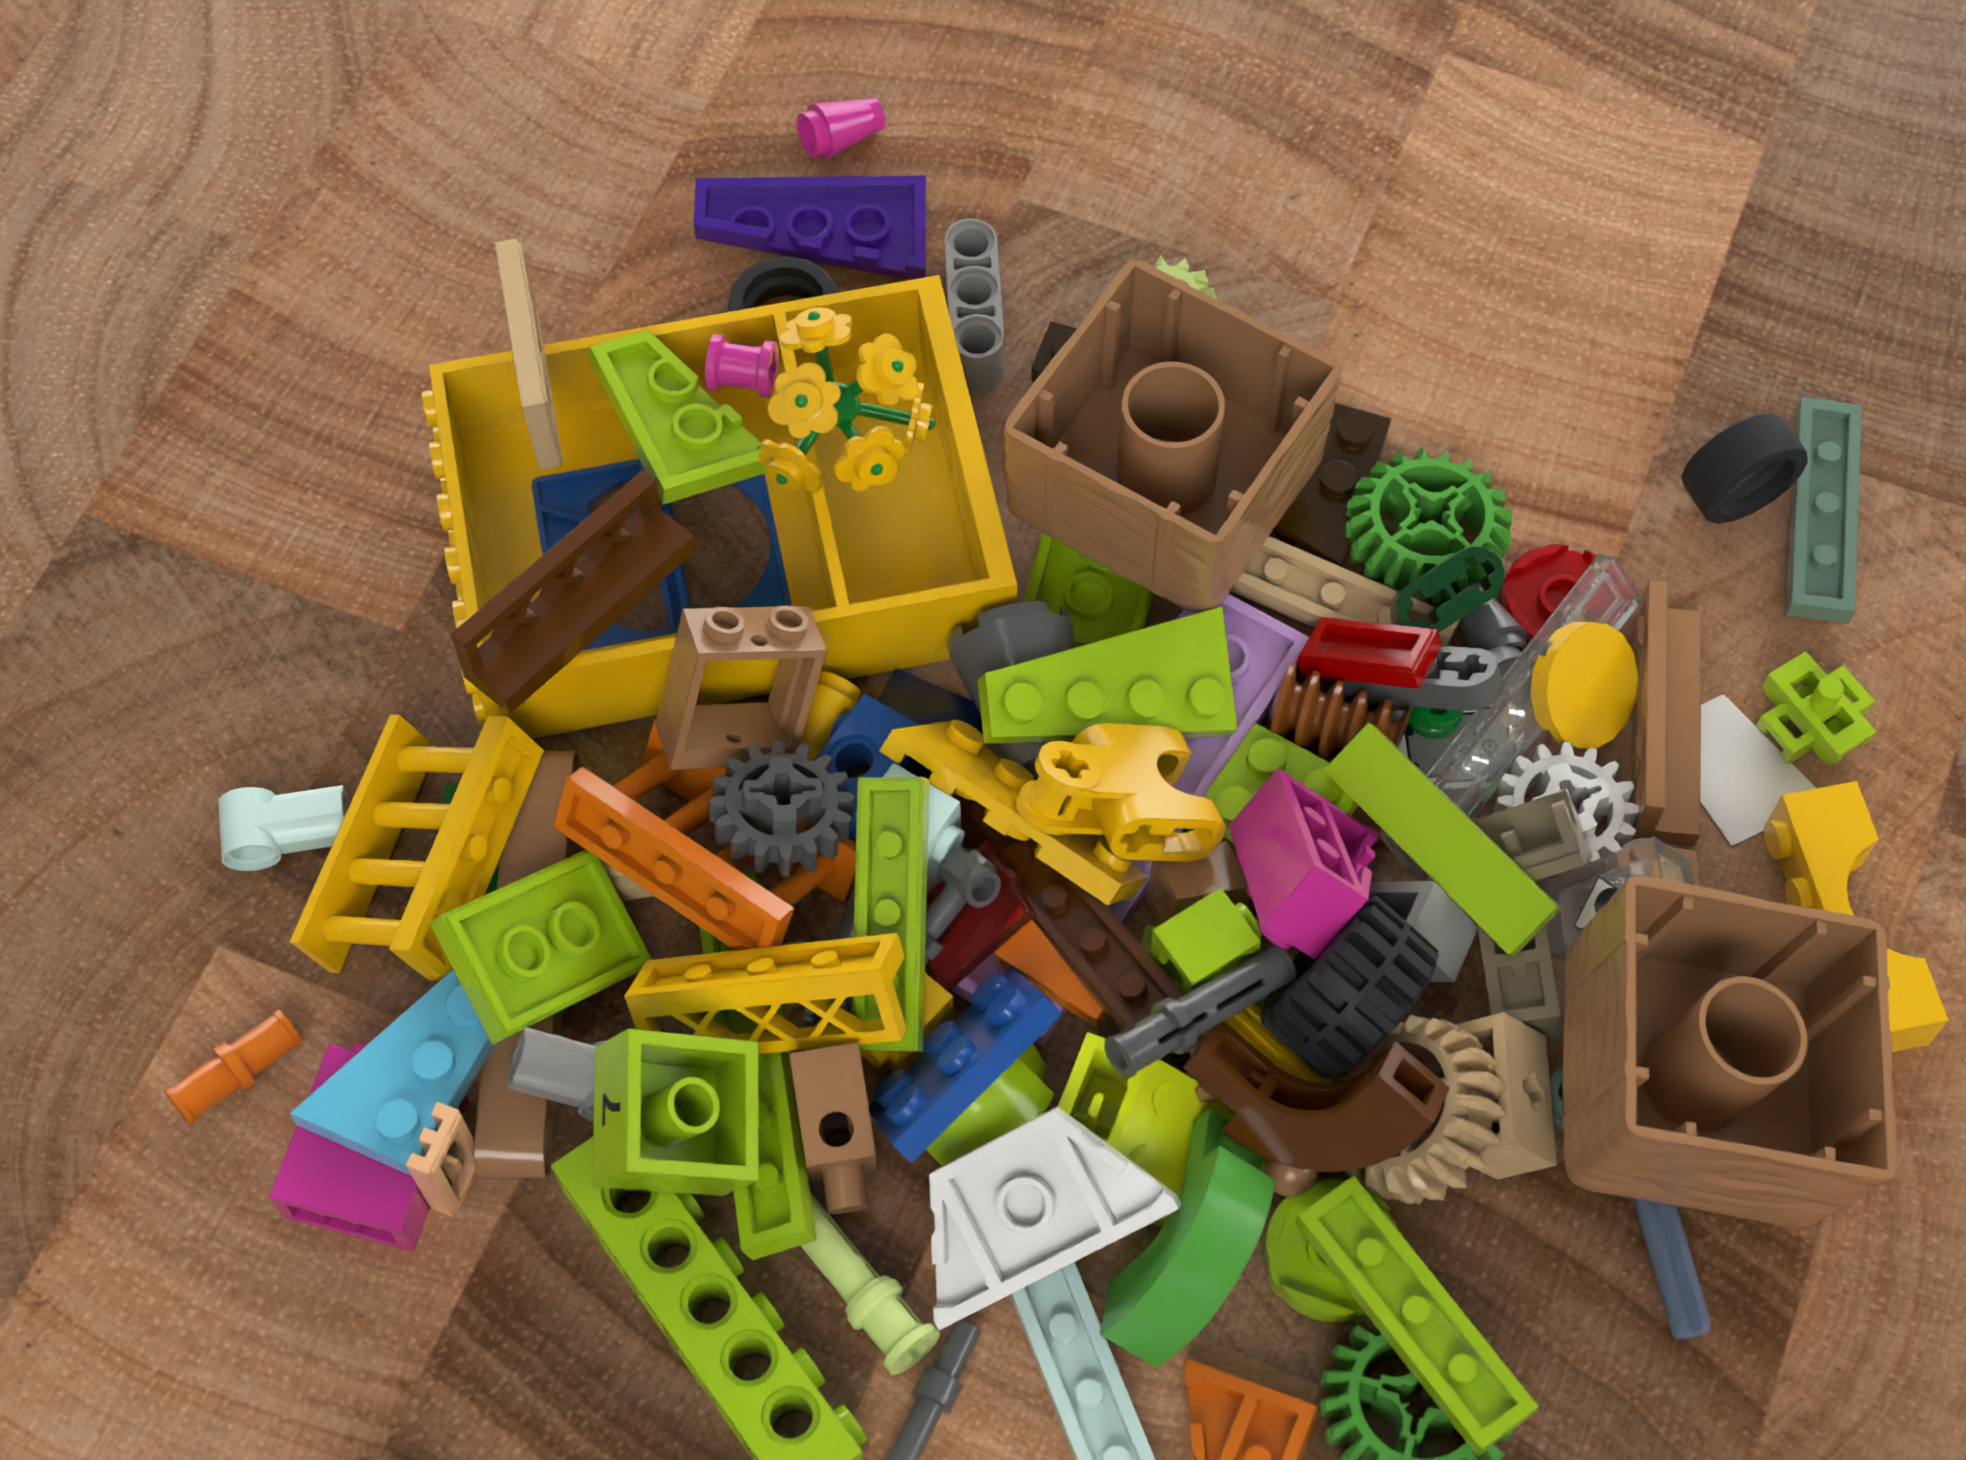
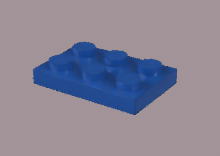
(961, 1061)

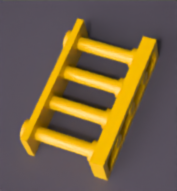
(459, 863)

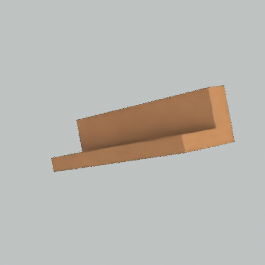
(1666, 719)

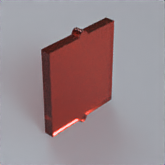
(983, 930)

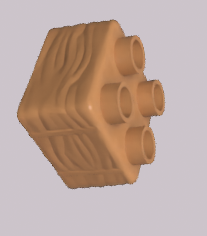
(1169, 436)
(1728, 1054)

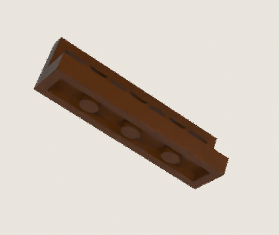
(576, 596)

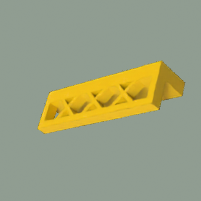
(773, 977)

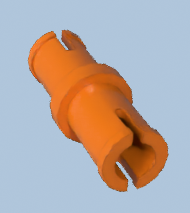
(233, 1066)

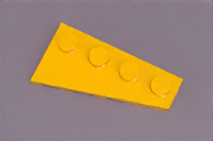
(971, 770)

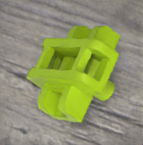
(1811, 706)

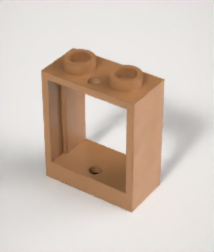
(698, 734)

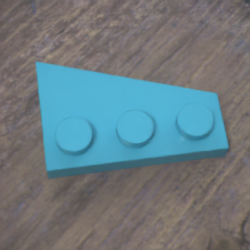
(393, 1083)

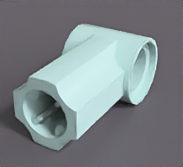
(263, 825)

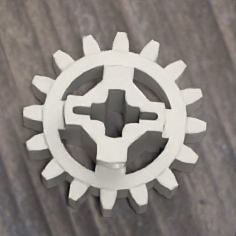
(1590, 788)

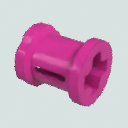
(741, 365)

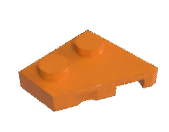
(1244, 1419)

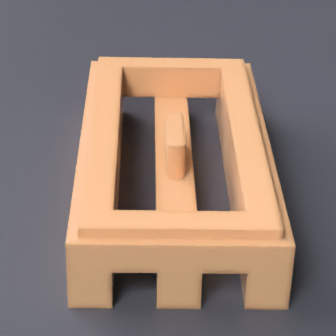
(438, 1174)

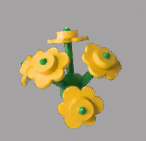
(817, 403)

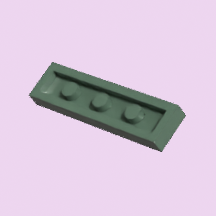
(1825, 512)

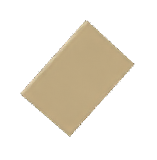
(529, 354)

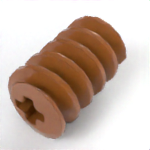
(1328, 715)

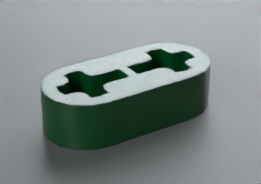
(1439, 580)

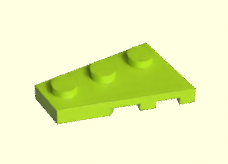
(671, 421)

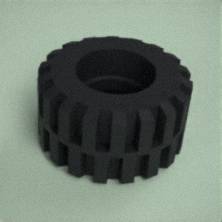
(1352, 990)

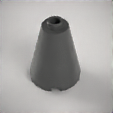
(1004, 639)

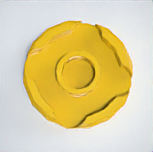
(1585, 684)

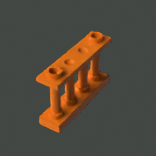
(678, 869)

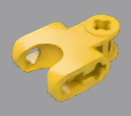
(1120, 786)

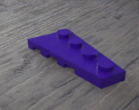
(834, 220)

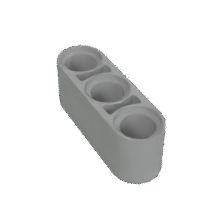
(972, 279)

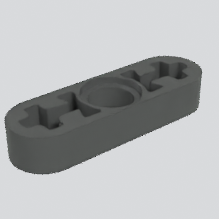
(1456, 681)

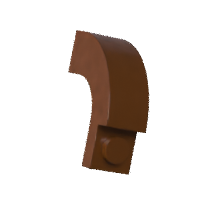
(1313, 1122)

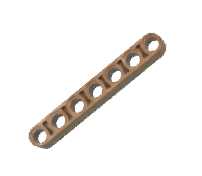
(513, 1127)

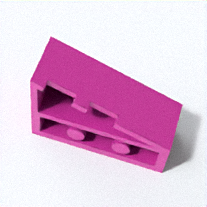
(1302, 863)

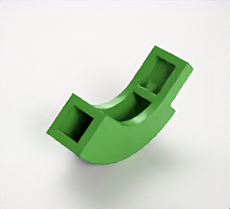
(1198, 1253)

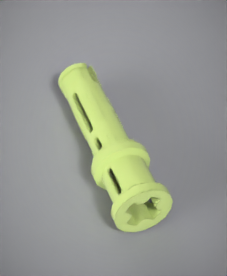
(871, 1299)

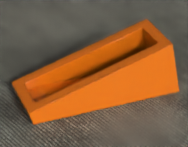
(1045, 968)

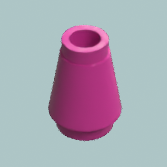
(838, 125)

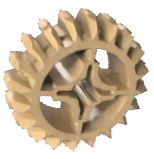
(1462, 1122)

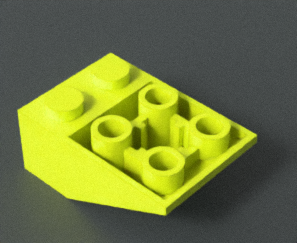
(1139, 1116)

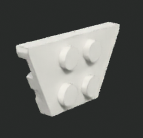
(1032, 1209)

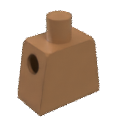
(828, 1100)

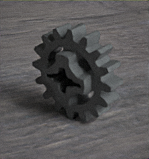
(781, 808)

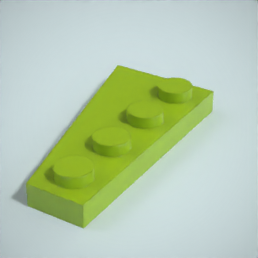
(1150, 676)

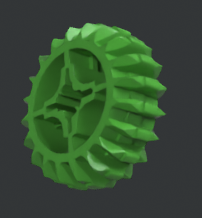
(1427, 504)
(1384, 1400)

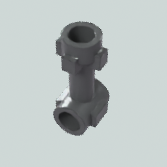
(968, 880)

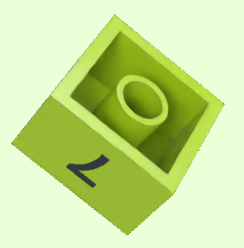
(675, 1113)

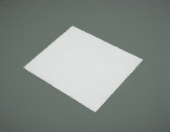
(1741, 772)

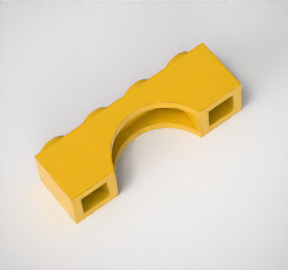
(1821, 841)

